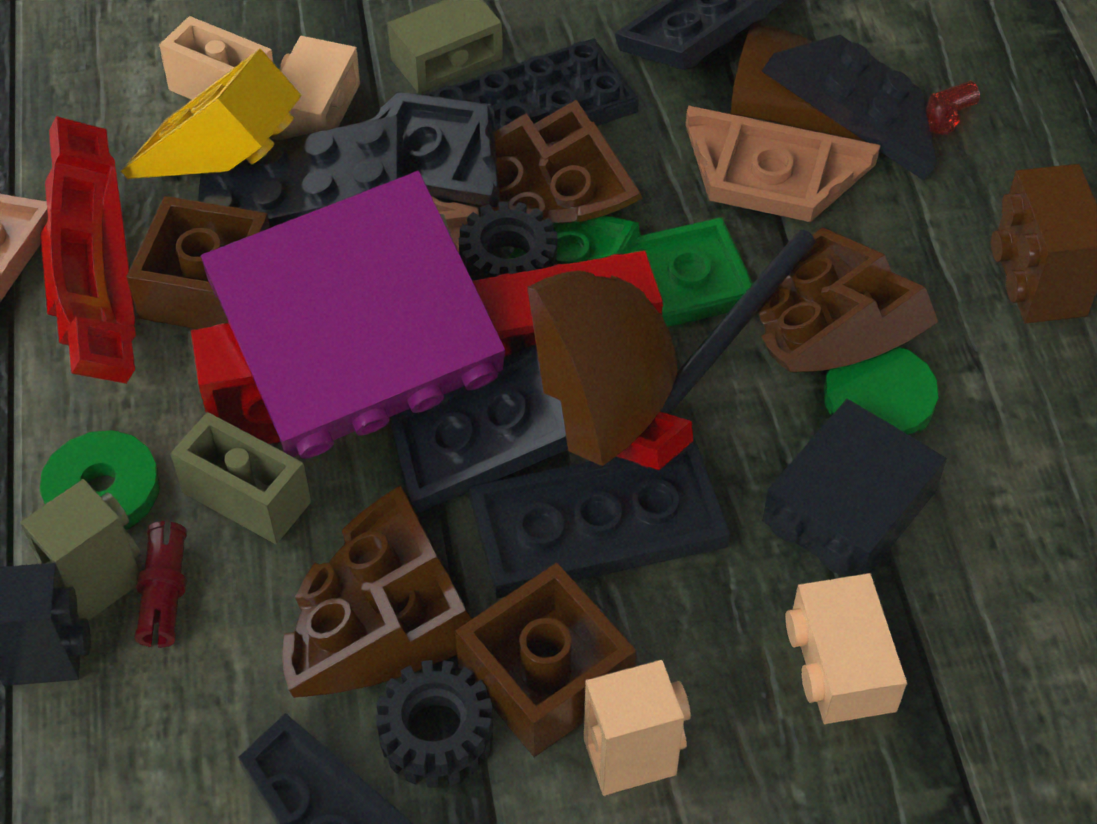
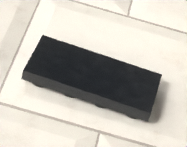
(549, 84)

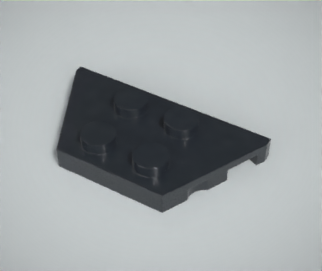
(861, 96)
(448, 145)

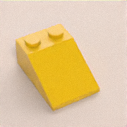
(221, 124)

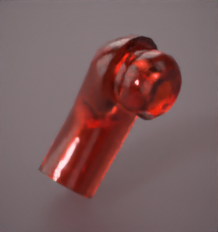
(945, 104)

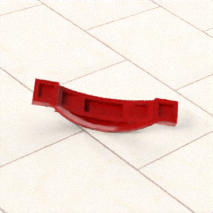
(87, 254)

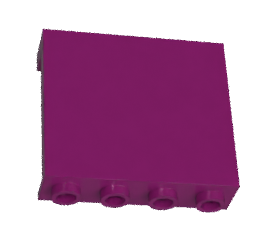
(355, 315)

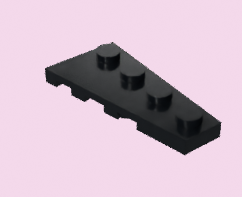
(308, 783)

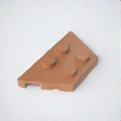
(774, 164)

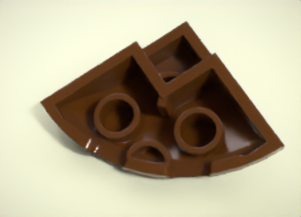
(764, 98)
(561, 167)
(842, 308)
(603, 358)
(373, 606)

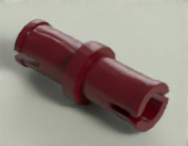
(161, 584)

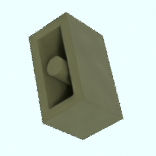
(445, 42)
(241, 477)
(87, 545)

